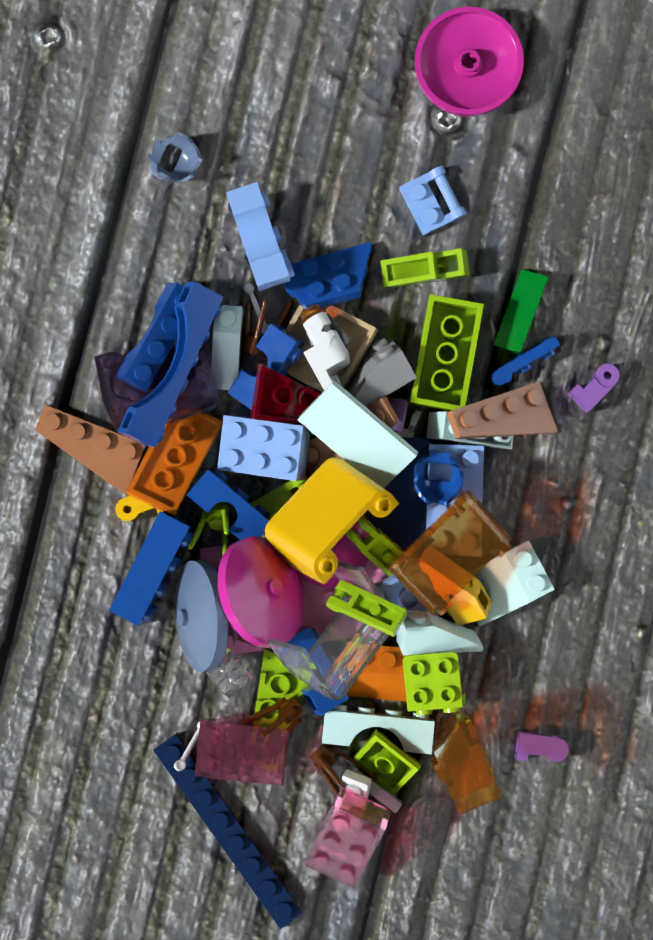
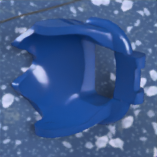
(437, 490)

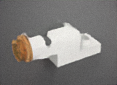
(328, 345)

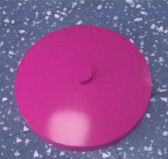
(469, 61)
(260, 592)

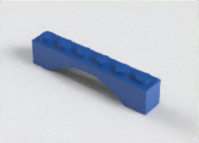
(194, 314)

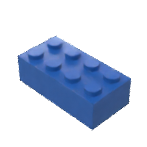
(151, 569)

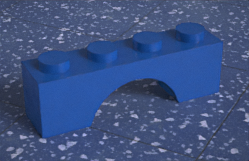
(147, 357)

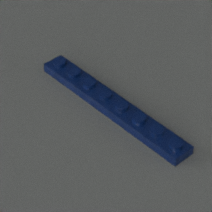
(230, 834)

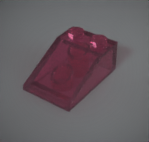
(240, 753)

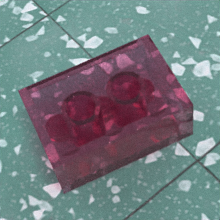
(347, 837)

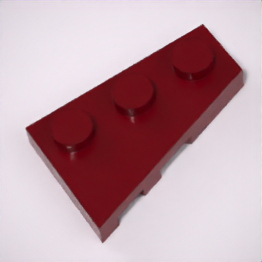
(279, 397)

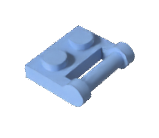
(424, 204)

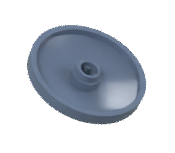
(200, 616)

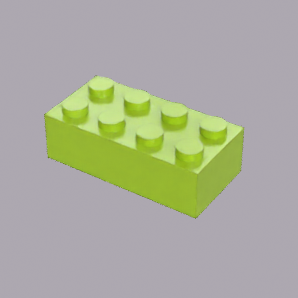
(446, 353)

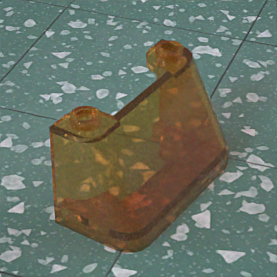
(450, 553)

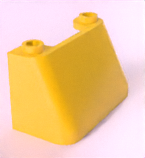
(322, 514)

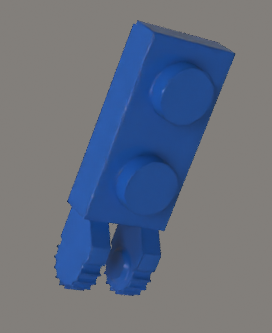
(522, 362)

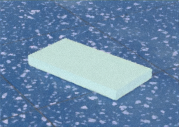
(357, 435)

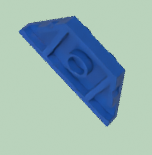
(330, 277)

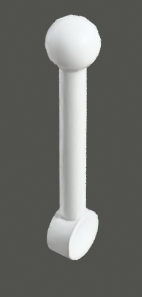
(249, 288)
(180, 764)

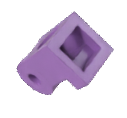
(602, 382)
(540, 744)

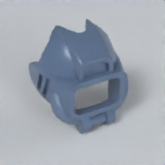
(188, 161)

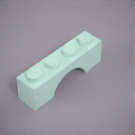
(413, 732)

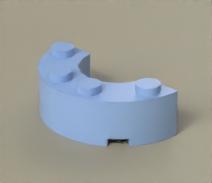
(258, 237)

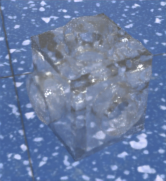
(231, 673)

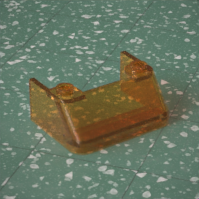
(463, 764)

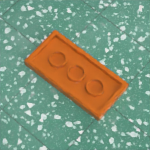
(174, 463)

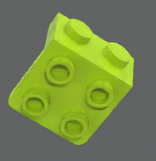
(433, 683)

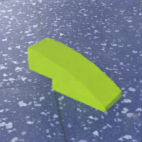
(425, 268)

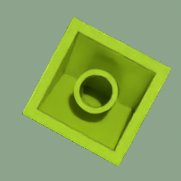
(387, 761)

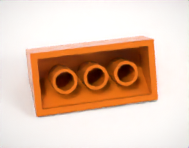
(382, 676)

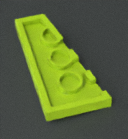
(274, 685)

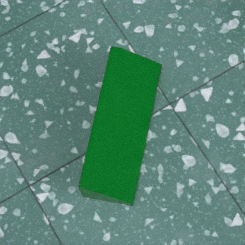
(520, 311)

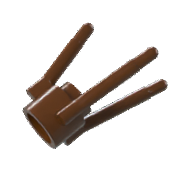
(251, 340)
(289, 712)
(325, 758)

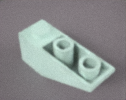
(440, 430)

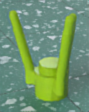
(218, 520)

